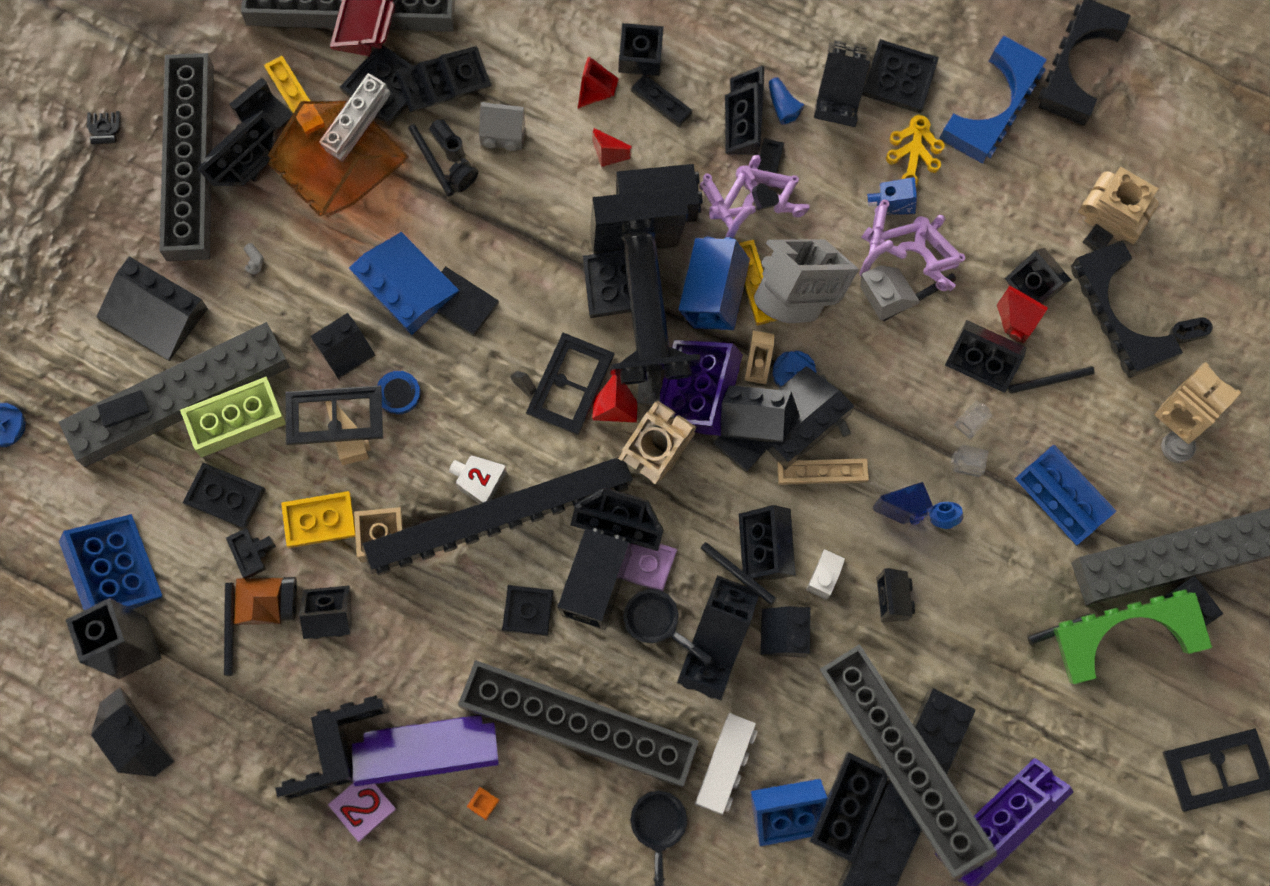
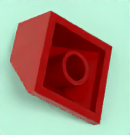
(1019, 314)

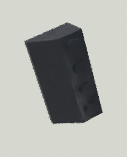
(849, 808)

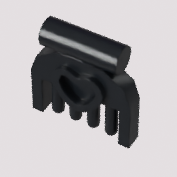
(102, 130)

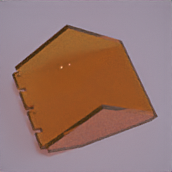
(321, 176)

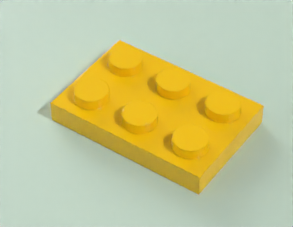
(318, 519)

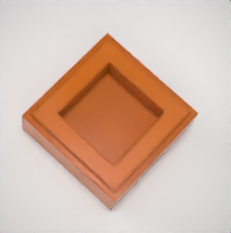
(483, 803)

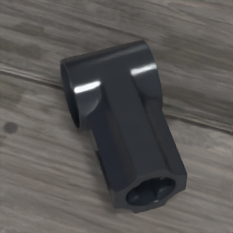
(447, 139)

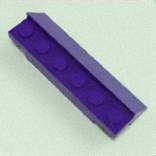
(1017, 813)

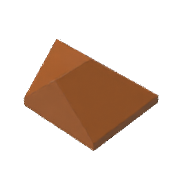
(258, 601)

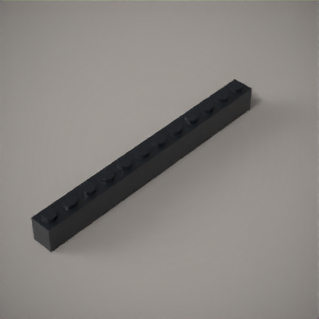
(493, 516)

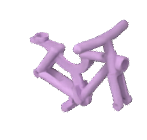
(749, 177)
(924, 232)

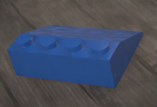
(404, 281)
(110, 563)

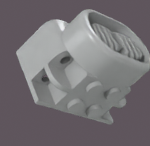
(801, 281)

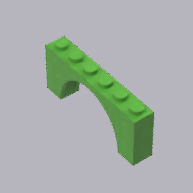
(1178, 614)

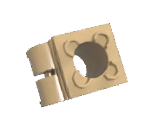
(1120, 204)
(1196, 404)
(641, 449)

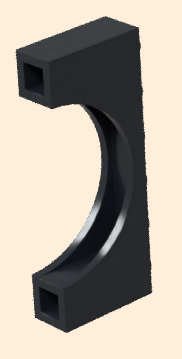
(1062, 93)
(1134, 350)

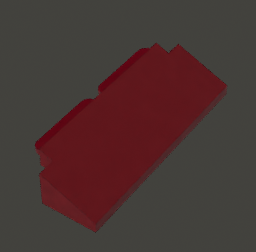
(362, 25)

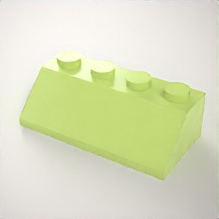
(233, 417)

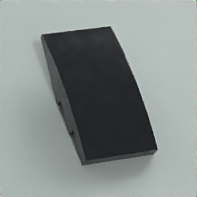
(443, 78)

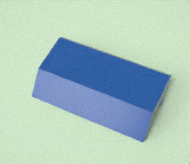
(1065, 494)

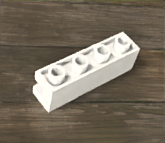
(355, 117)
(725, 763)

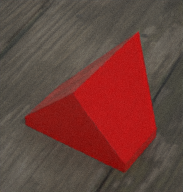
(596, 83)
(609, 148)
(615, 403)

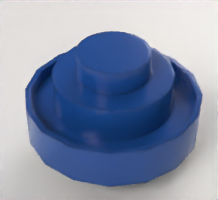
(946, 515)

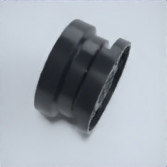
(462, 175)

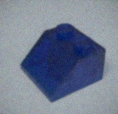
(906, 504)

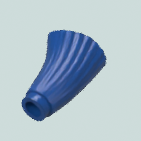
(784, 103)

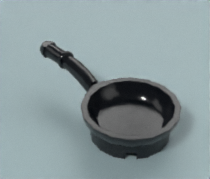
(654, 617)
(658, 824)

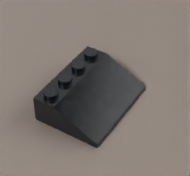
(150, 308)
(818, 413)

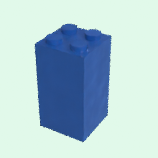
(714, 283)

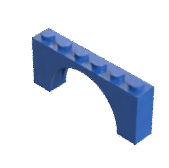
(978, 137)

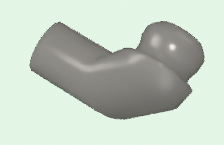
(256, 259)

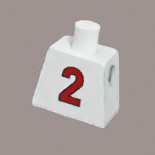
(478, 478)

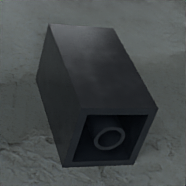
(664, 178)
(595, 578)
(113, 639)

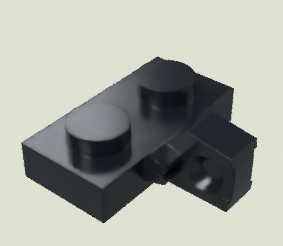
(249, 552)

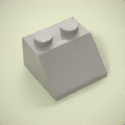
(502, 126)
(887, 291)

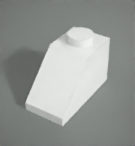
(825, 574)

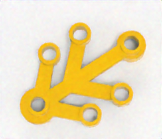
(915, 147)

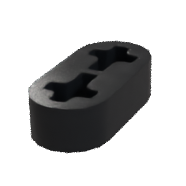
(1190, 325)
(289, 598)

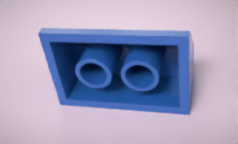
(787, 811)

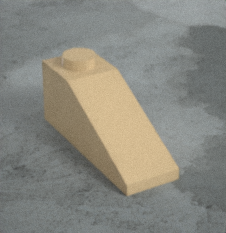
(349, 451)

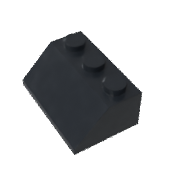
(986, 356)
(757, 414)
(767, 543)

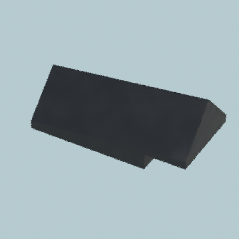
(744, 113)

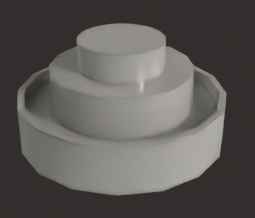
(1177, 449)

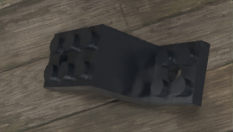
(842, 84)
(720, 636)
(332, 747)

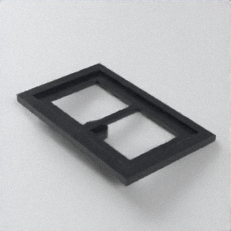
(550, 375)
(335, 431)
(1215, 746)

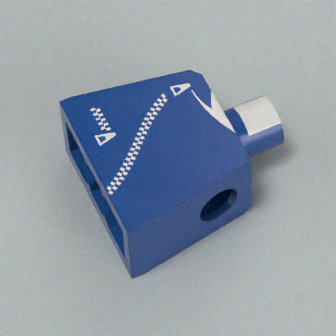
(900, 195)

